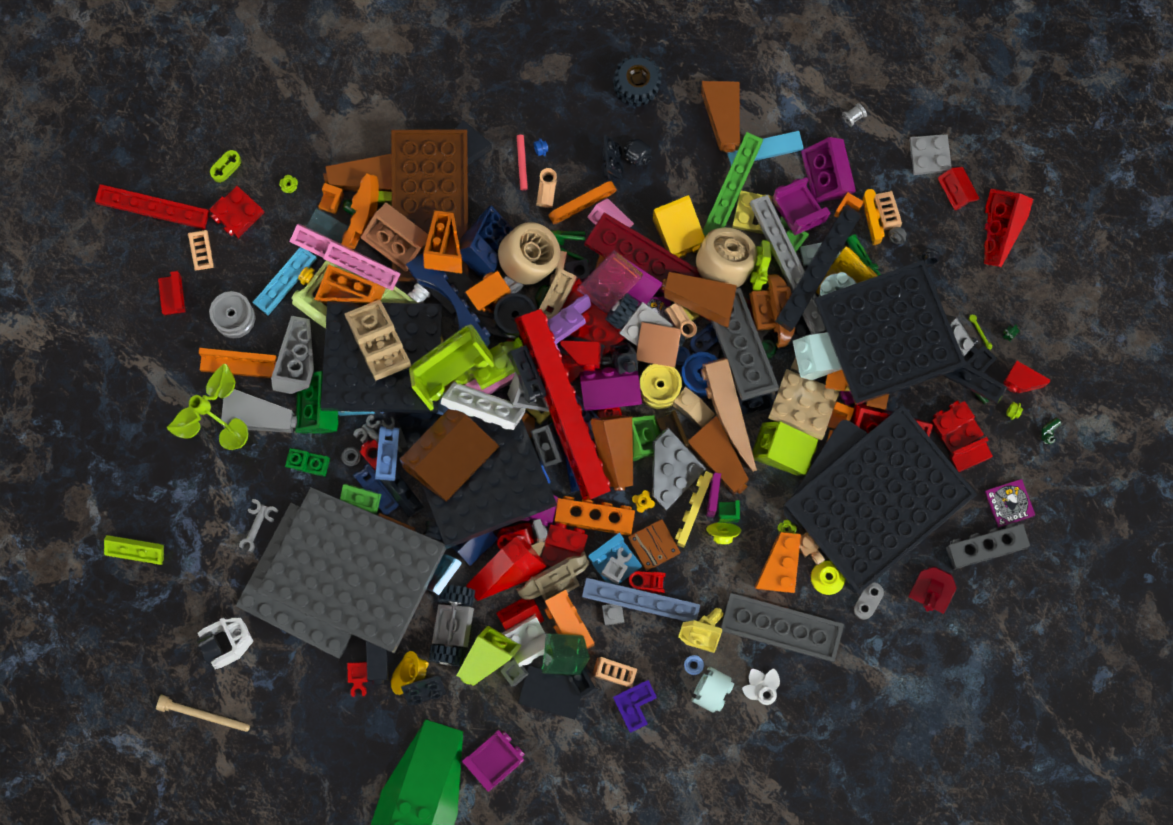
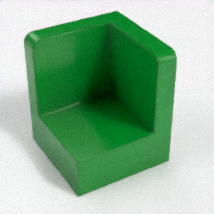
(729, 512)

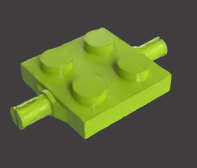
(759, 272)

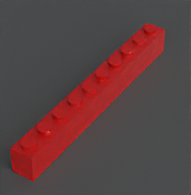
(563, 405)

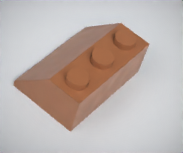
(395, 236)

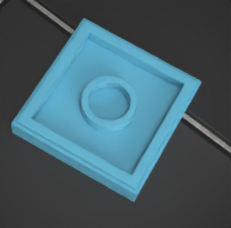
(443, 573)

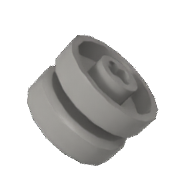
(222, 310)

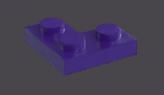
(630, 702)

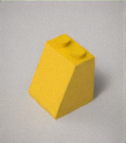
(679, 227)

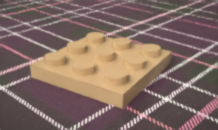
(803, 404)

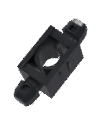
(624, 357)

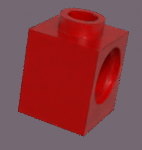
(366, 449)

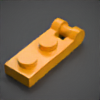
(872, 216)

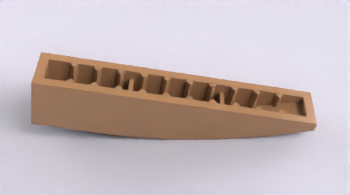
(727, 407)

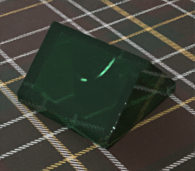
(564, 654)

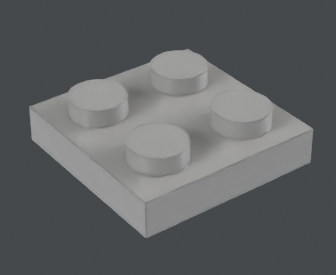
(930, 154)

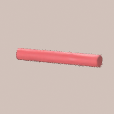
(522, 162)

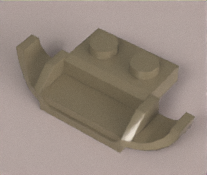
(555, 579)

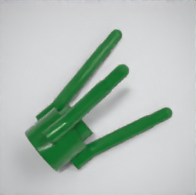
(562, 235)

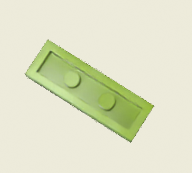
(133, 550)

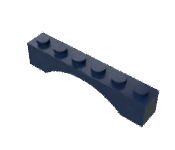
(437, 281)

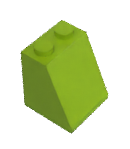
(784, 448)
(487, 655)

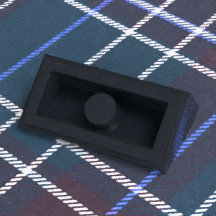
(584, 683)

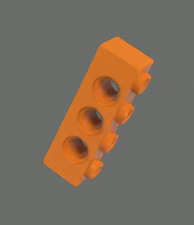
(603, 524)

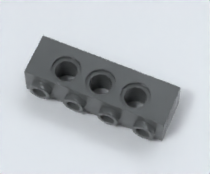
(1018, 542)

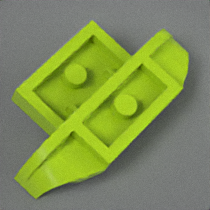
(487, 375)

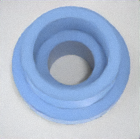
(698, 660)

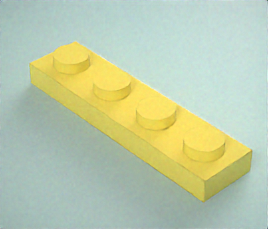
(690, 516)

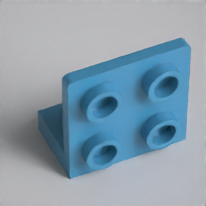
(602, 555)

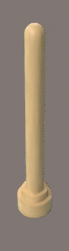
(165, 703)

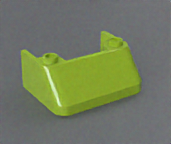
(448, 362)

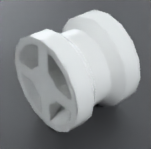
(419, 294)

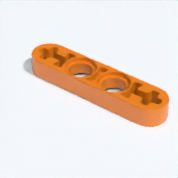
(582, 202)

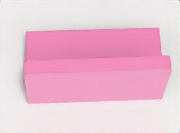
(609, 208)

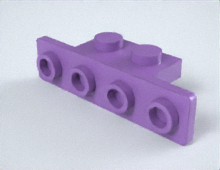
(569, 319)

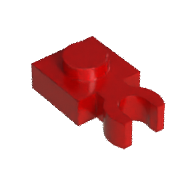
(357, 674)

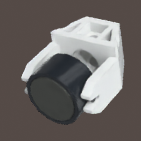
(237, 634)

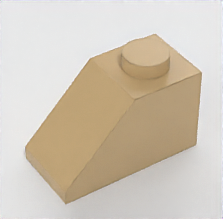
(693, 407)

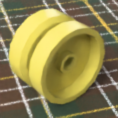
(652, 394)

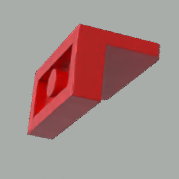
(958, 187)
(171, 294)
(971, 455)
(519, 612)

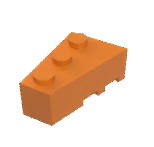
(442, 244)
(346, 287)
(488, 292)
(782, 563)
(566, 617)

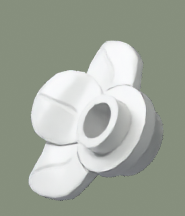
(762, 683)

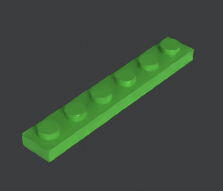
(733, 183)

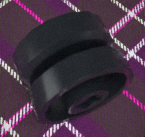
(509, 307)

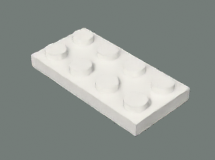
(482, 405)

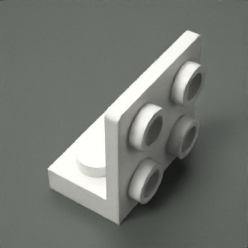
(531, 637)

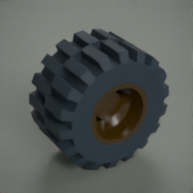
(637, 80)

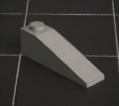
(295, 359)

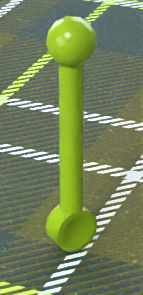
(972, 319)

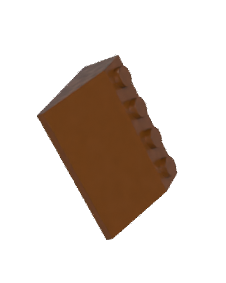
(448, 453)

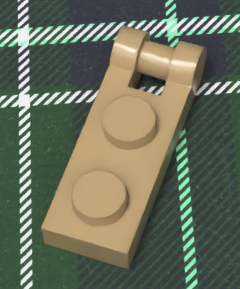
(558, 292)

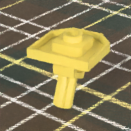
(703, 633)

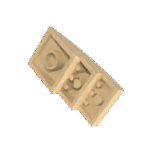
(377, 340)

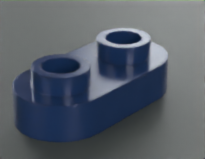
(705, 338)

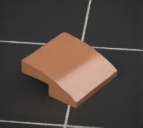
(658, 344)

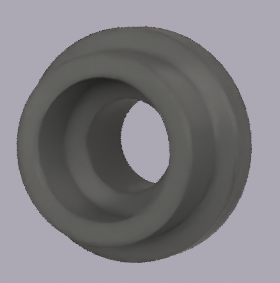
(897, 235)
(351, 450)

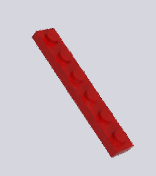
(152, 206)

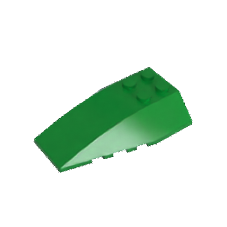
(425, 780)

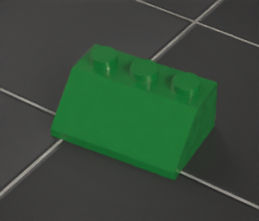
(308, 409)

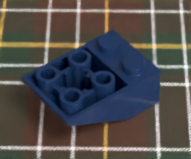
(482, 240)

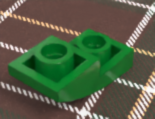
(307, 462)

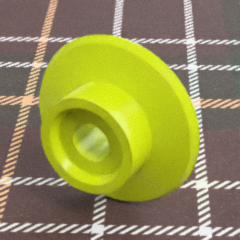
(723, 532)
(820, 582)

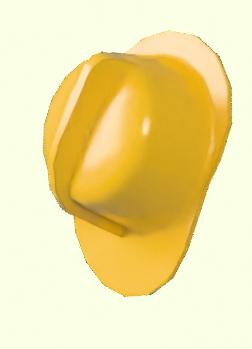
(408, 671)

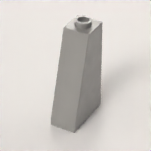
(257, 413)

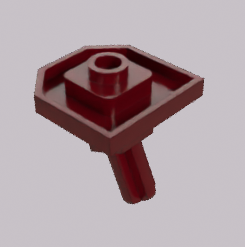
(933, 589)

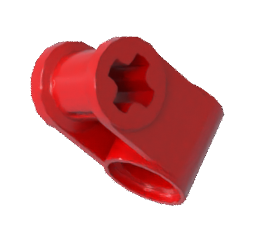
(522, 529)
(648, 581)

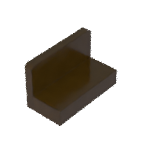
(673, 423)

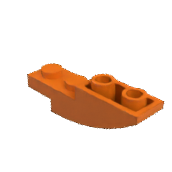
(366, 204)

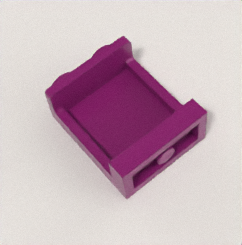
(799, 206)
(494, 760)

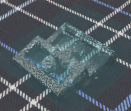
(327, 225)

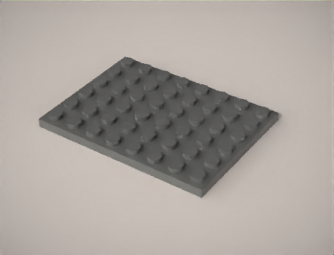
(352, 569)

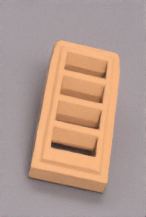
(897, 220)
(200, 234)
(598, 667)

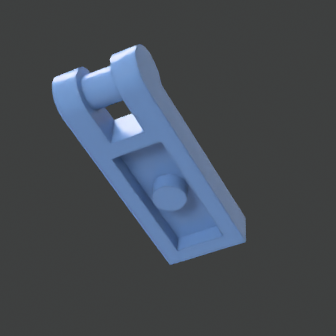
(387, 454)

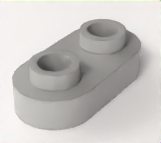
(868, 600)

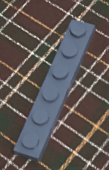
(640, 600)

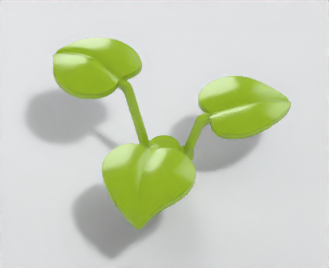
(187, 421)

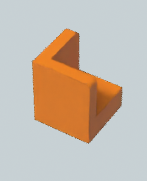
(331, 198)
(850, 200)
(840, 413)

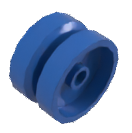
(691, 373)

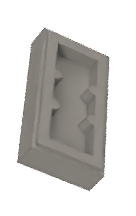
(539, 531)

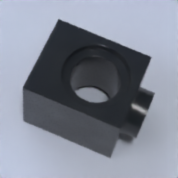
(581, 264)

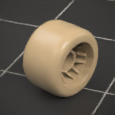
(529, 253)
(726, 256)

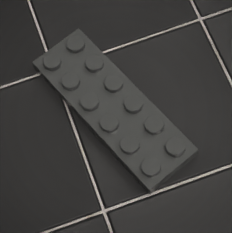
(745, 352)
(782, 627)

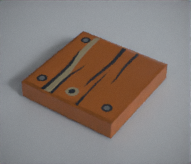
(654, 545)

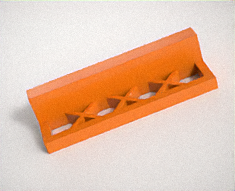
(238, 362)

